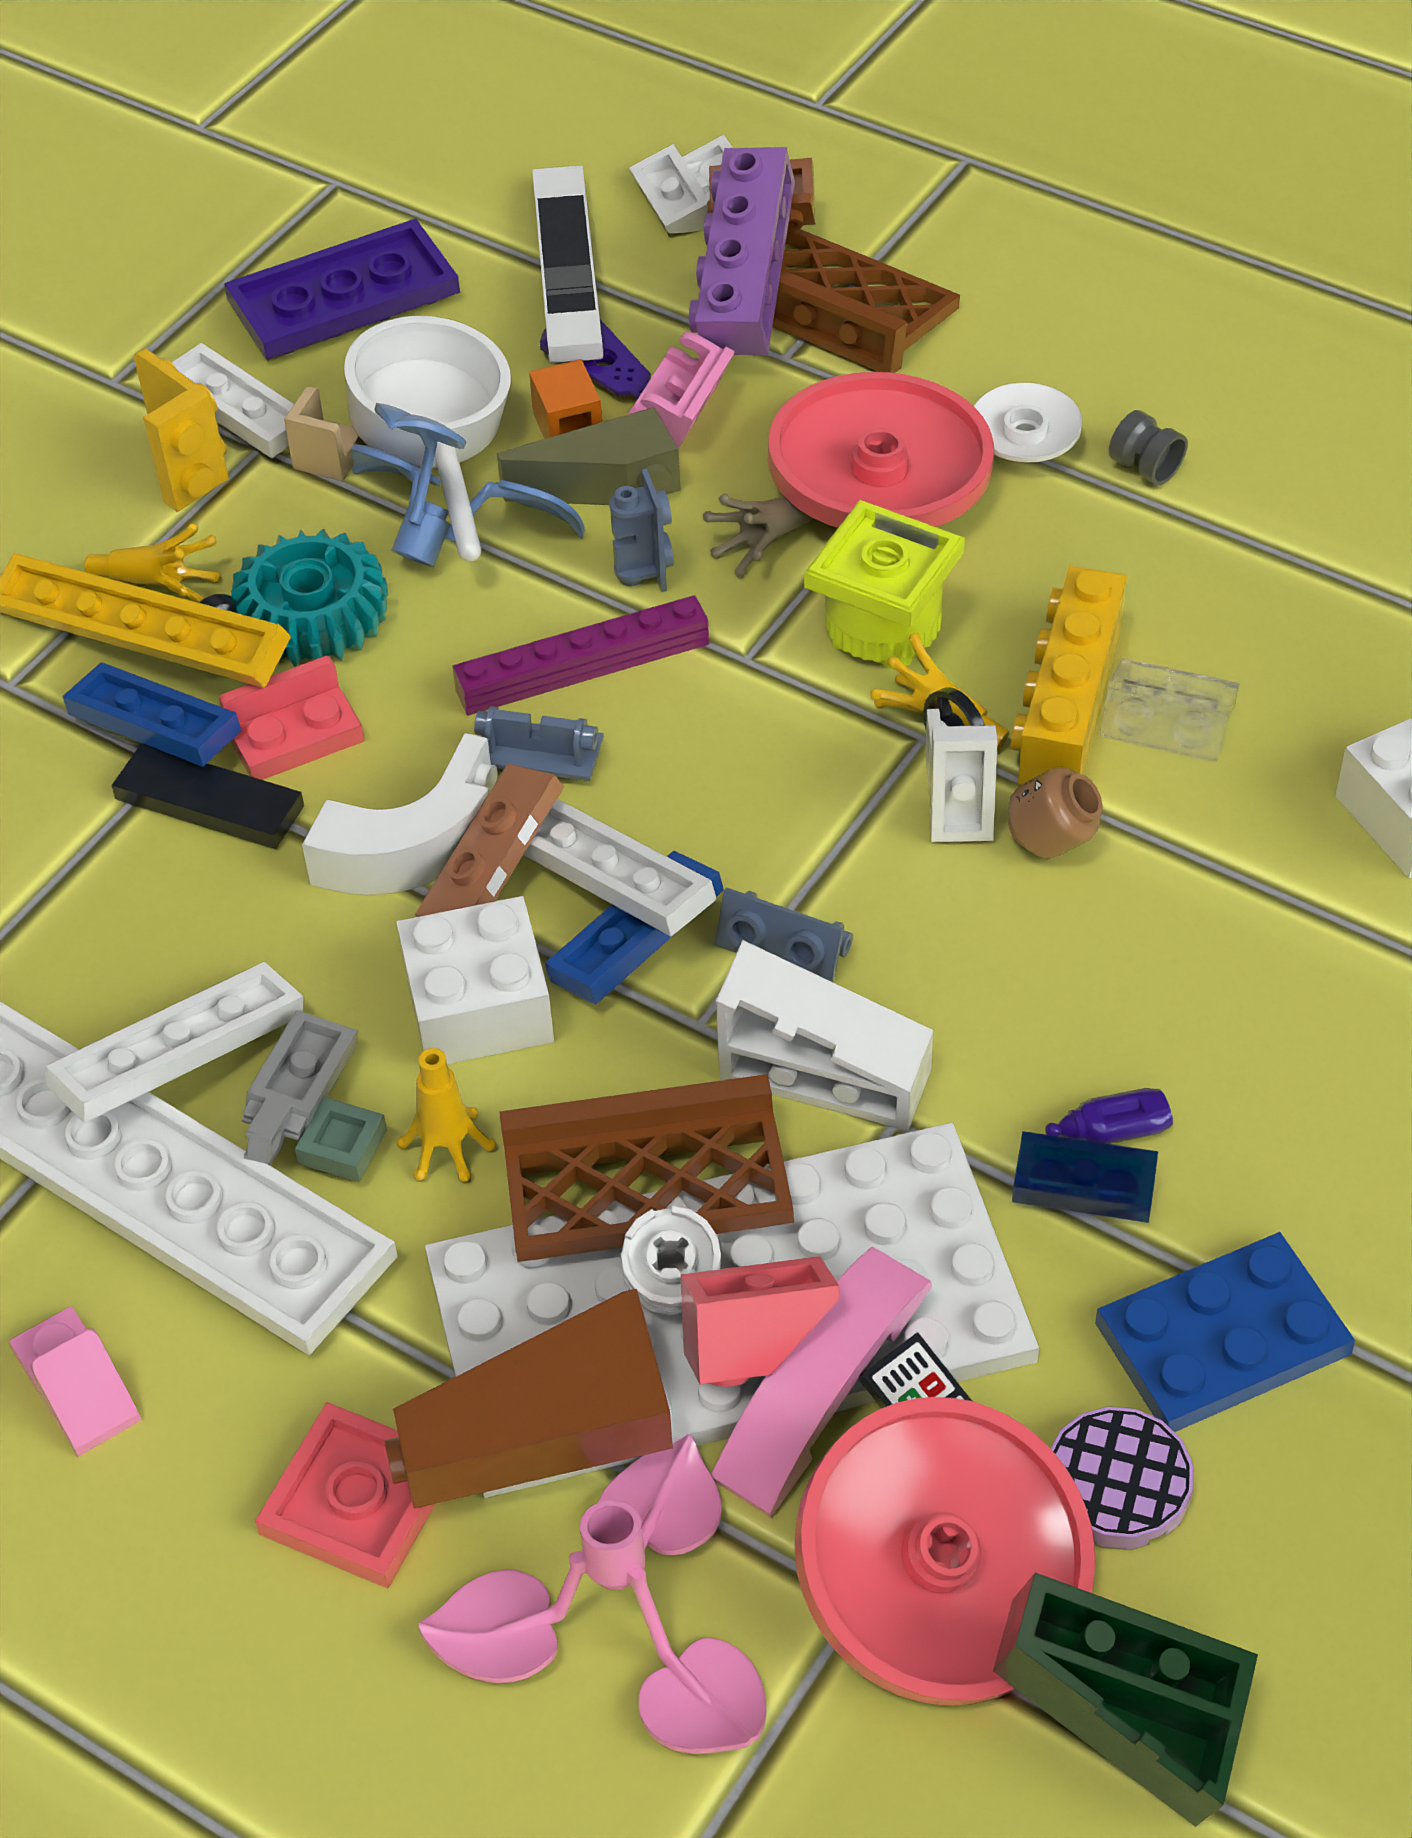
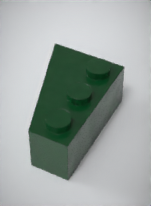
(1132, 1688)

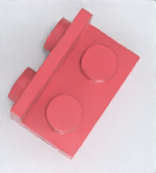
(292, 719)

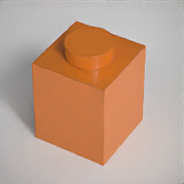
(564, 398)

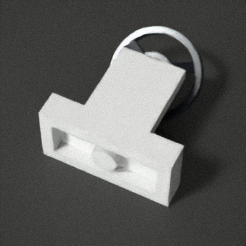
(959, 769)

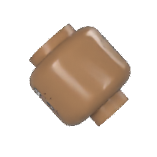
(1054, 812)

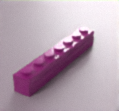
(581, 655)

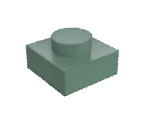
(341, 1139)

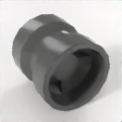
(1146, 446)

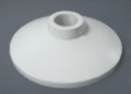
(1030, 421)

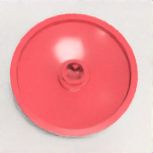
(880, 443)
(927, 1535)

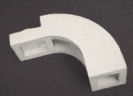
(402, 846)

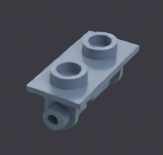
(640, 518)
(553, 746)
(782, 932)

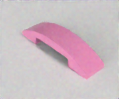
(803, 1393)

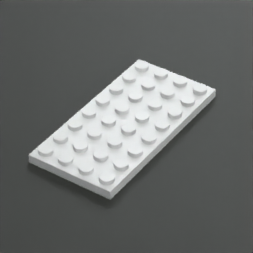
(894, 1193)

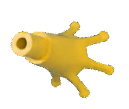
(155, 564)
(924, 686)
(441, 1115)

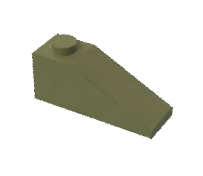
(597, 460)

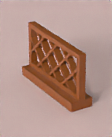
(847, 317)
(639, 1130)

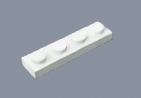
(620, 869)
(173, 1042)

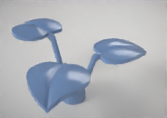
(425, 523)

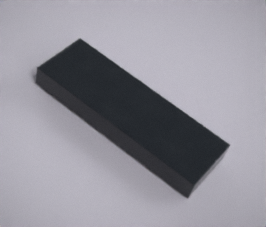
(208, 796)

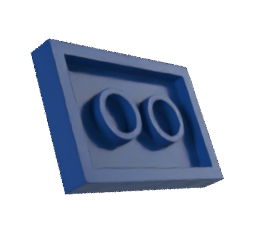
(1224, 1332)

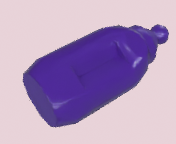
(1116, 1117)

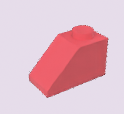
(751, 1316)

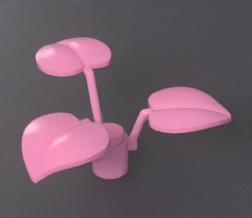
(502, 1620)

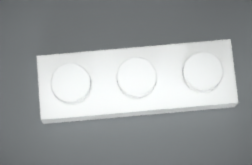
(242, 401)

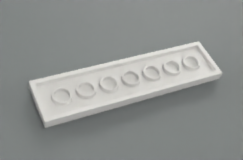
(188, 1197)

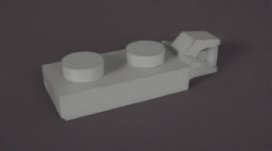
(294, 1082)

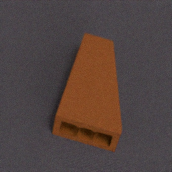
(537, 1410)

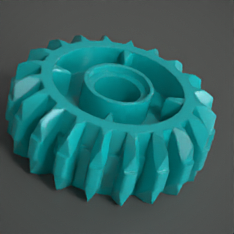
(317, 589)

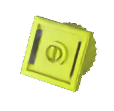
(883, 582)

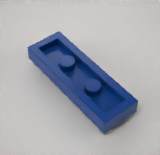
(152, 714)
(613, 946)

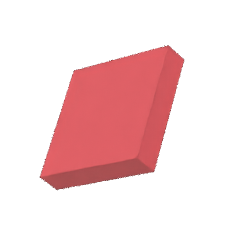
(342, 1499)

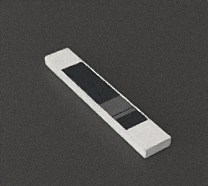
(567, 265)

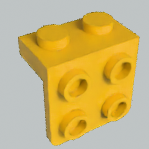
(180, 431)

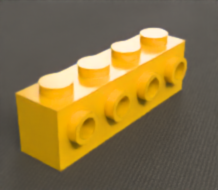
(1072, 675)

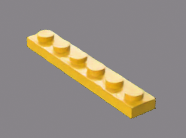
(142, 620)

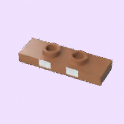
(494, 840)

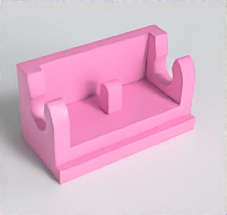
(684, 384)

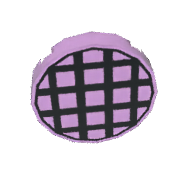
(1128, 1474)

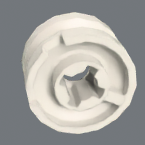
(663, 1230)

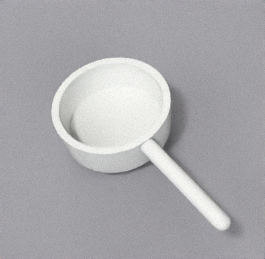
(433, 372)

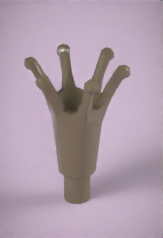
(759, 525)

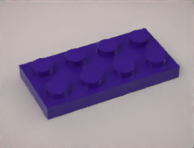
(341, 288)

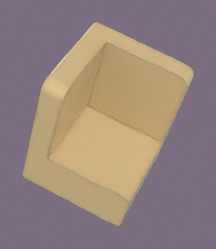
(318, 444)

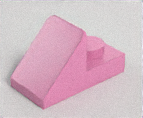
(75, 1380)

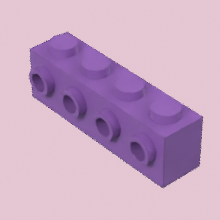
(743, 249)

